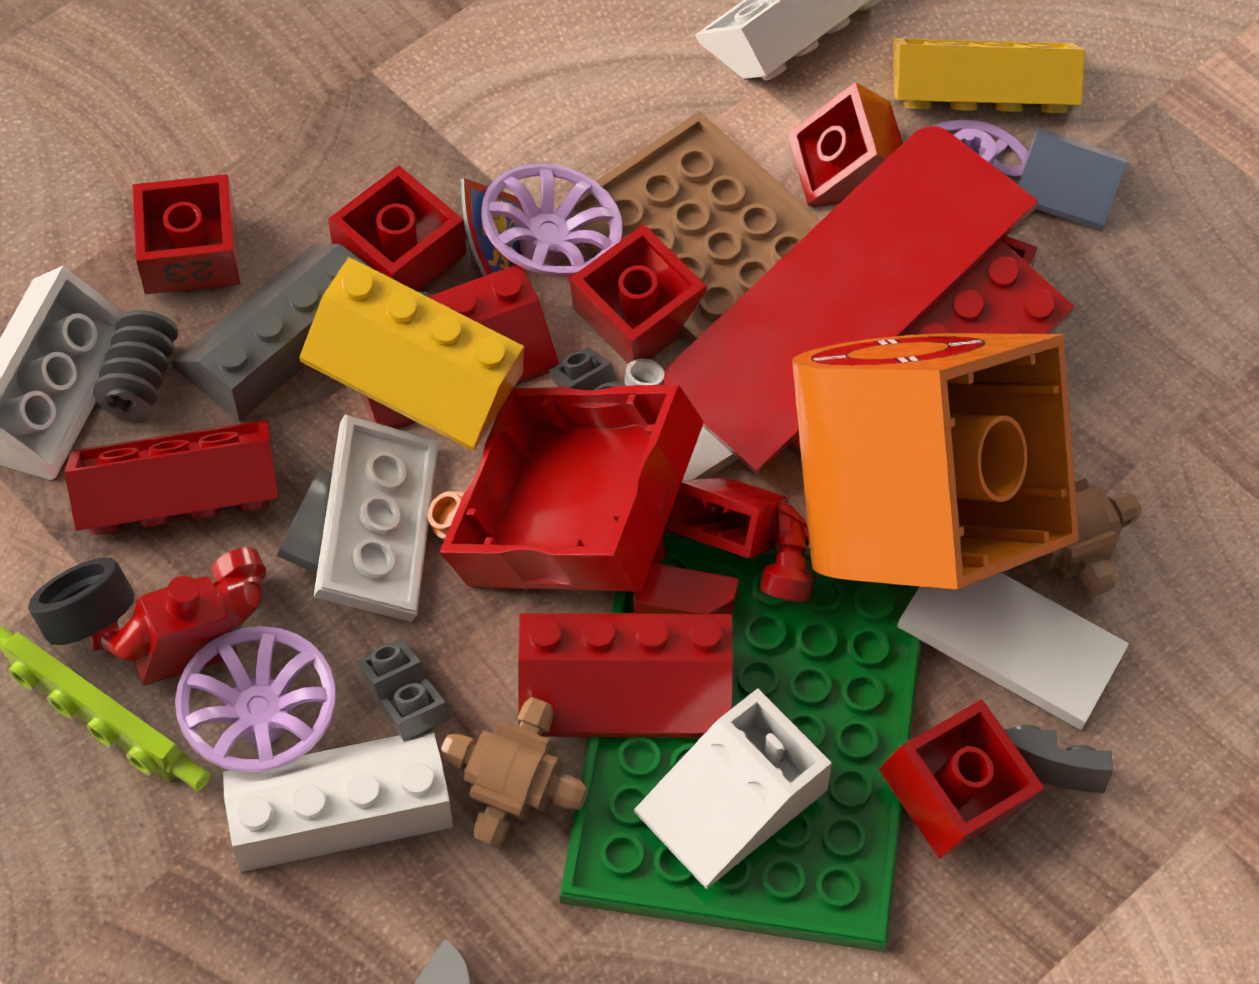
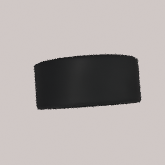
(81, 601)

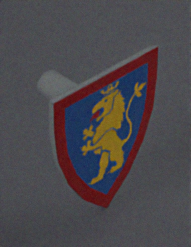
(482, 251)

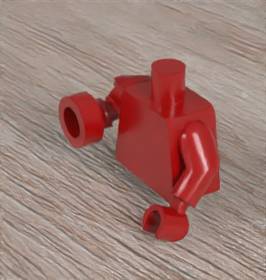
(747, 524)
(186, 616)

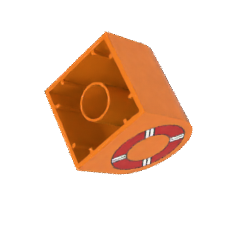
(935, 456)

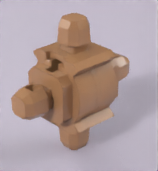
(1099, 527)
(513, 772)

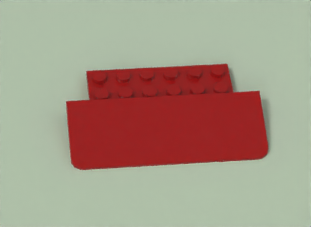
(895, 258)

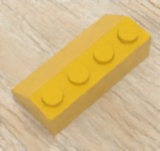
(988, 73)
(412, 354)

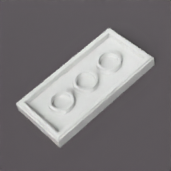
(377, 519)
(1019, 642)

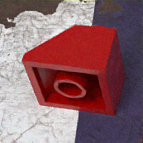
(843, 144)
(637, 295)

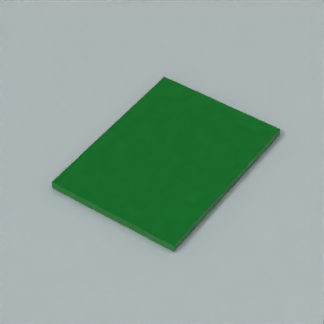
(850, 689)

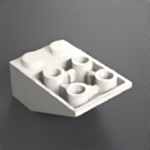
(735, 788)

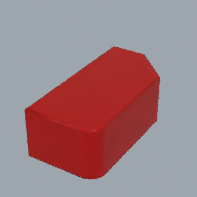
(685, 592)

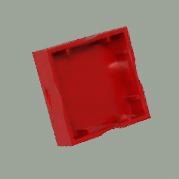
(574, 488)

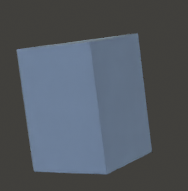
(1072, 178)

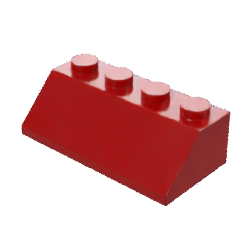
(503, 304)
(171, 477)
(627, 672)

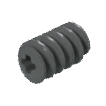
(135, 364)

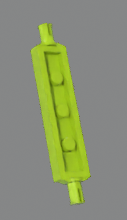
(104, 716)

